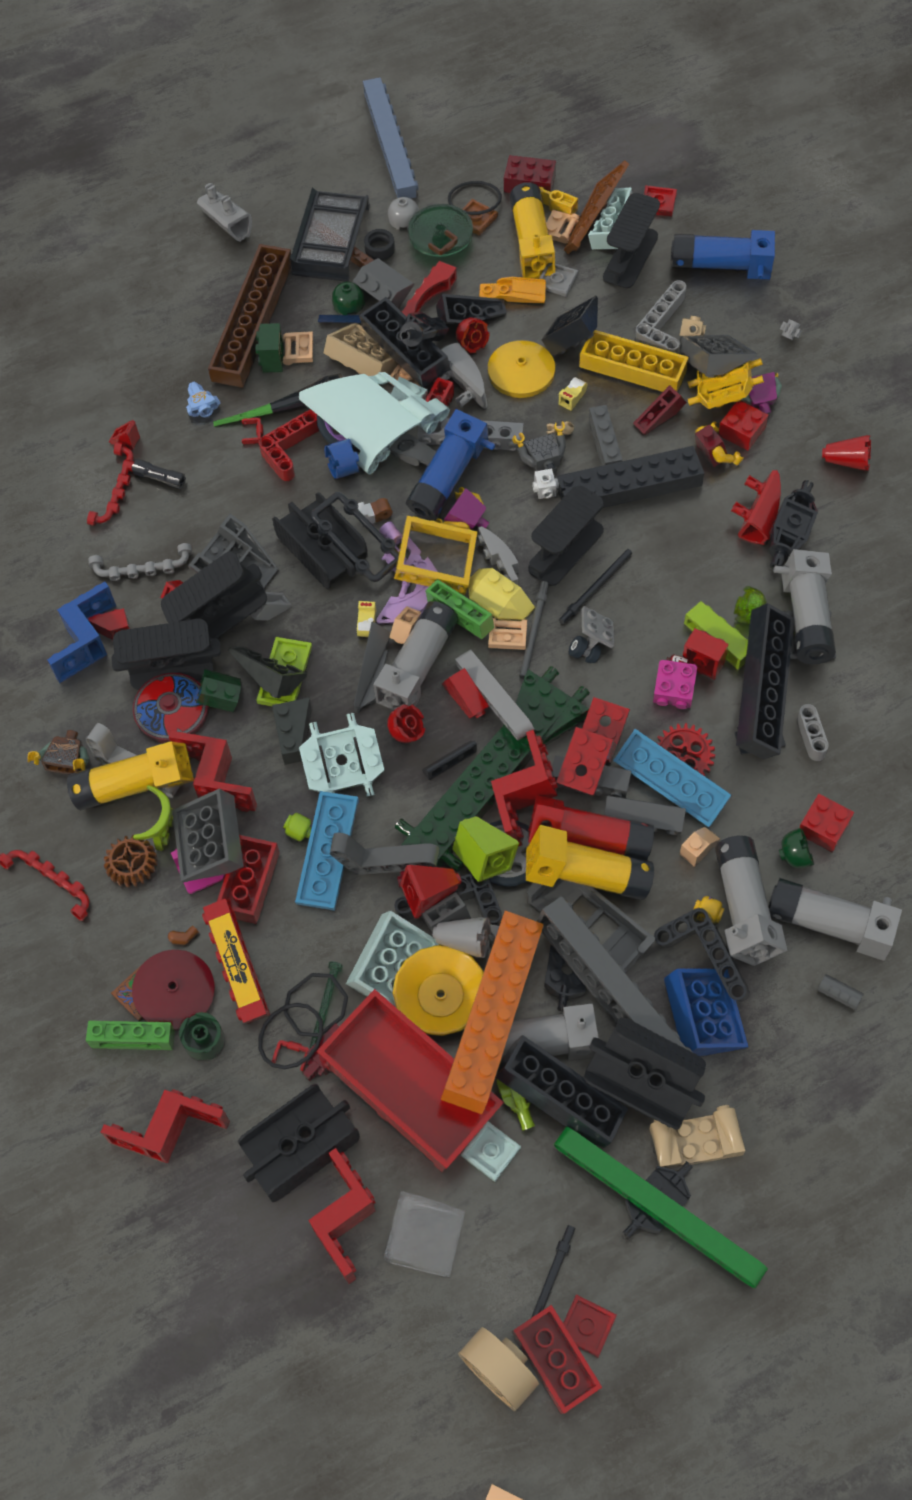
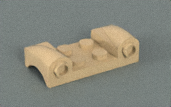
(698, 1139)

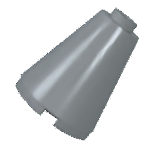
(465, 935)

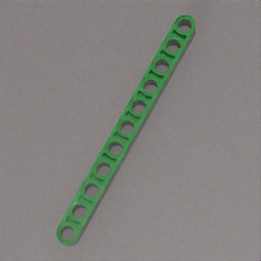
(661, 1207)

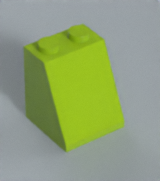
(484, 848)

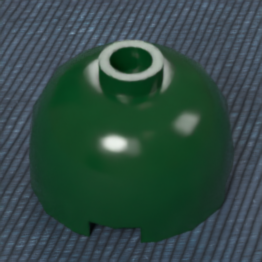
(347, 298)
(796, 849)

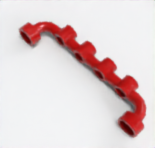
(118, 492)
(60, 879)

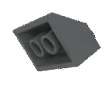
(383, 282)

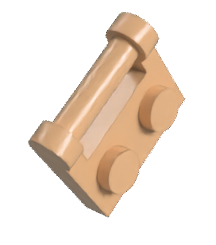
(556, 223)
(304, 347)
(508, 637)

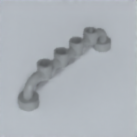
(149, 568)

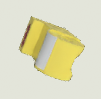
(572, 393)
(366, 615)

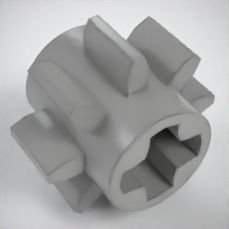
(790, 329)

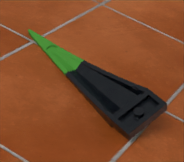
(289, 402)

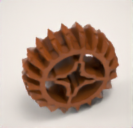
(115, 861)

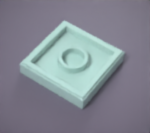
(491, 1151)

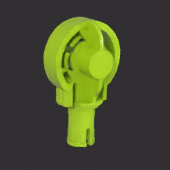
(517, 1104)

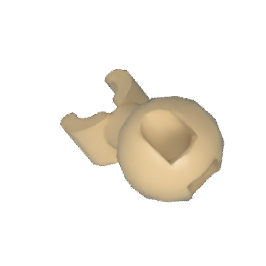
(569, 428)

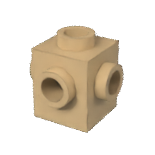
(693, 321)

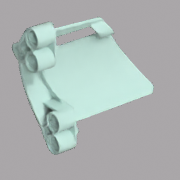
(370, 414)

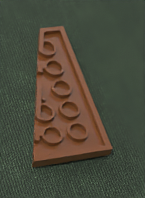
(595, 203)

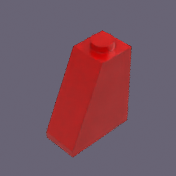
(466, 694)

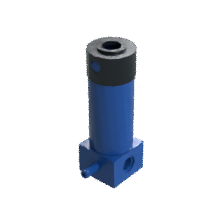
(728, 253)
(463, 440)

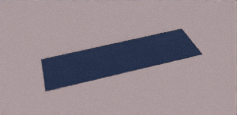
(339, 318)

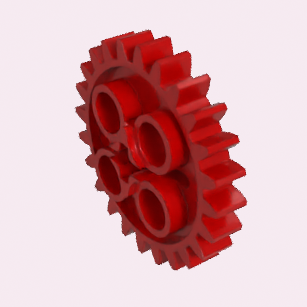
(690, 738)

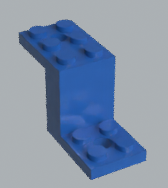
(88, 644)

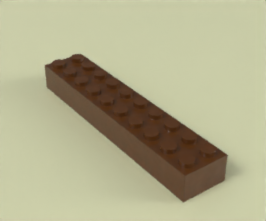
(252, 307)

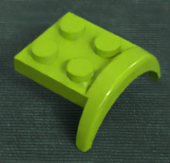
(160, 830)

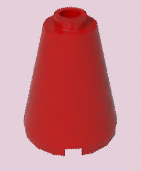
(849, 452)

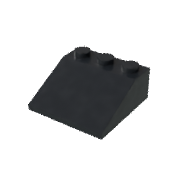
(572, 327)

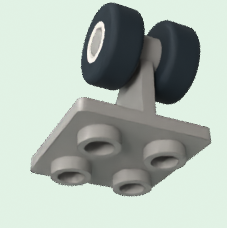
(598, 629)

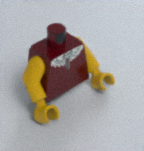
(713, 446)

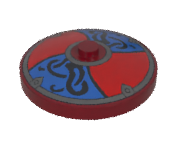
(167, 705)

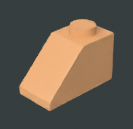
(404, 624)
(698, 845)

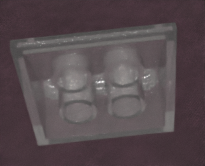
(424, 1234)

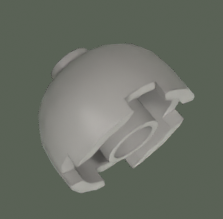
(401, 212)

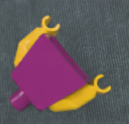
(466, 511)

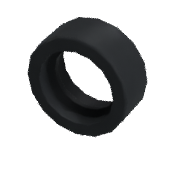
(379, 235)

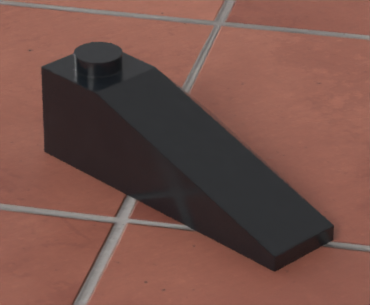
(456, 308)

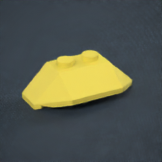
(499, 595)

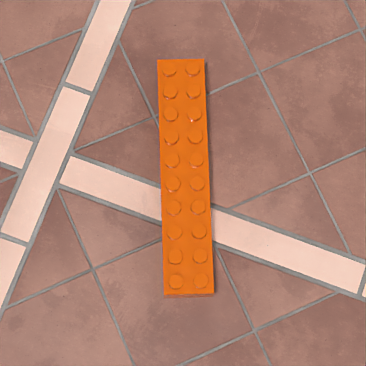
(492, 1013)

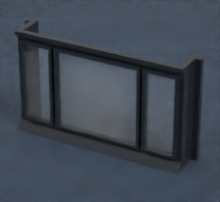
(328, 235)

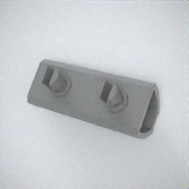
(226, 213)
(465, 374)

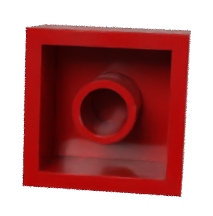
(743, 425)
(706, 653)
(826, 822)

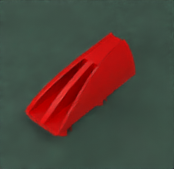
(762, 514)

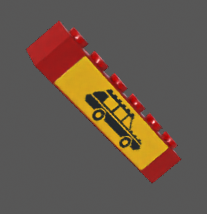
(236, 961)

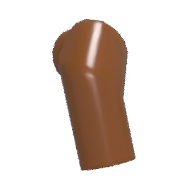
(182, 938)

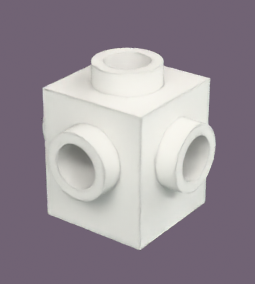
(545, 484)

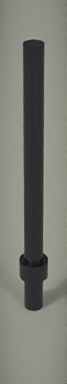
(573, 608)
(562, 1248)

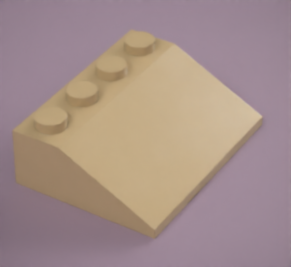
(358, 351)

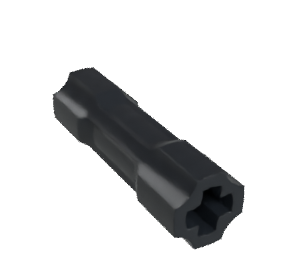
(170, 477)

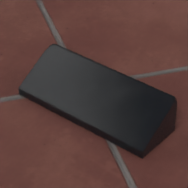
(450, 759)

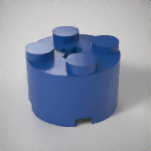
(341, 458)

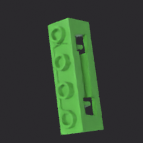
(463, 608)
(130, 1035)

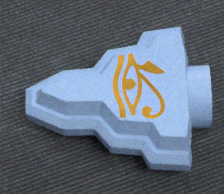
(201, 402)

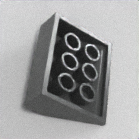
(715, 353)
(207, 836)

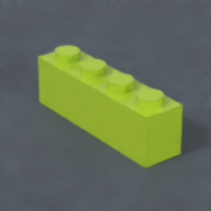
(704, 618)

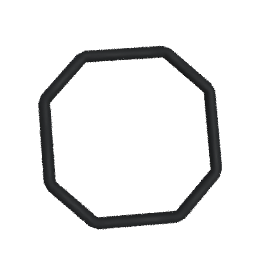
(309, 1034)

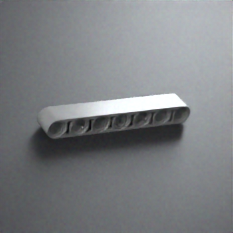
(495, 695)

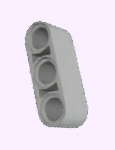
(812, 740)

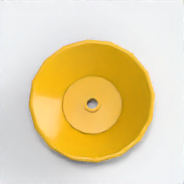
(432, 972)

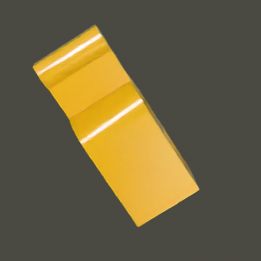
(559, 201)

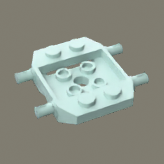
(342, 743)

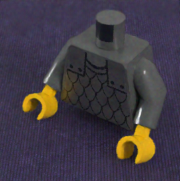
(543, 451)

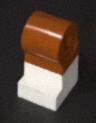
(376, 510)

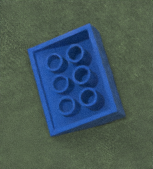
(704, 1012)

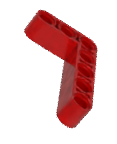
(277, 441)

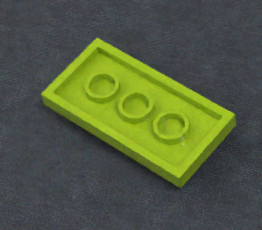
(287, 652)

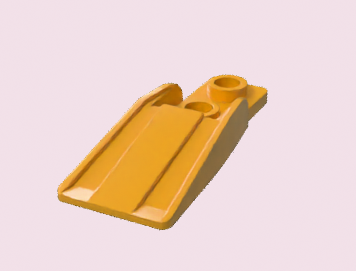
(516, 290)

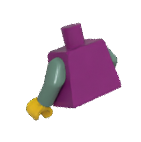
(764, 393)

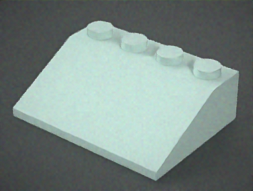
(384, 954)

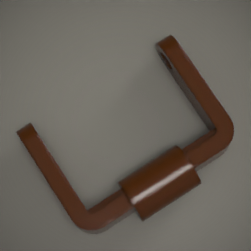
(448, 246)

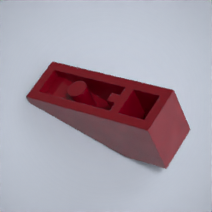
(660, 410)

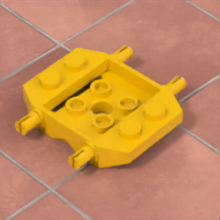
(732, 379)

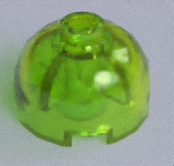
(751, 599)

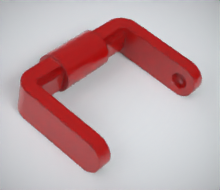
(259, 430)
(293, 1046)

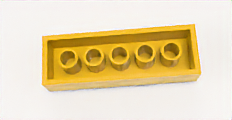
(633, 361)

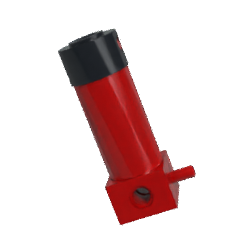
(593, 829)

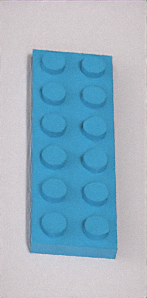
(672, 777)
(322, 872)

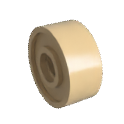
(499, 1367)

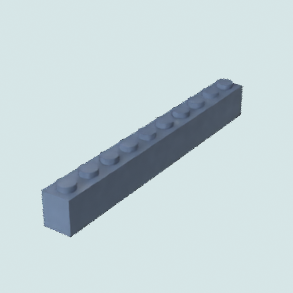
(389, 138)

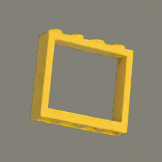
(428, 577)

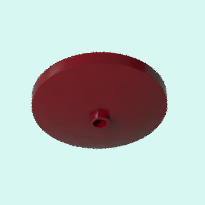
(192, 993)

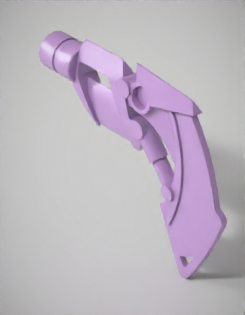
(415, 599)

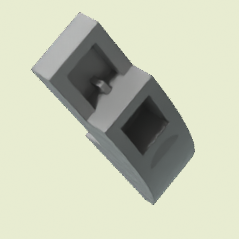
(498, 553)

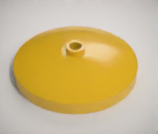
(521, 369)

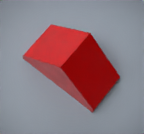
(127, 434)

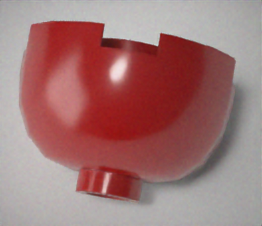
(472, 334)
(406, 724)

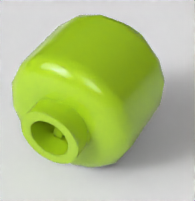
(297, 827)

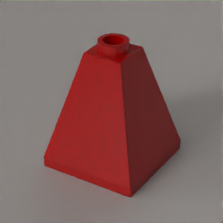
(427, 886)

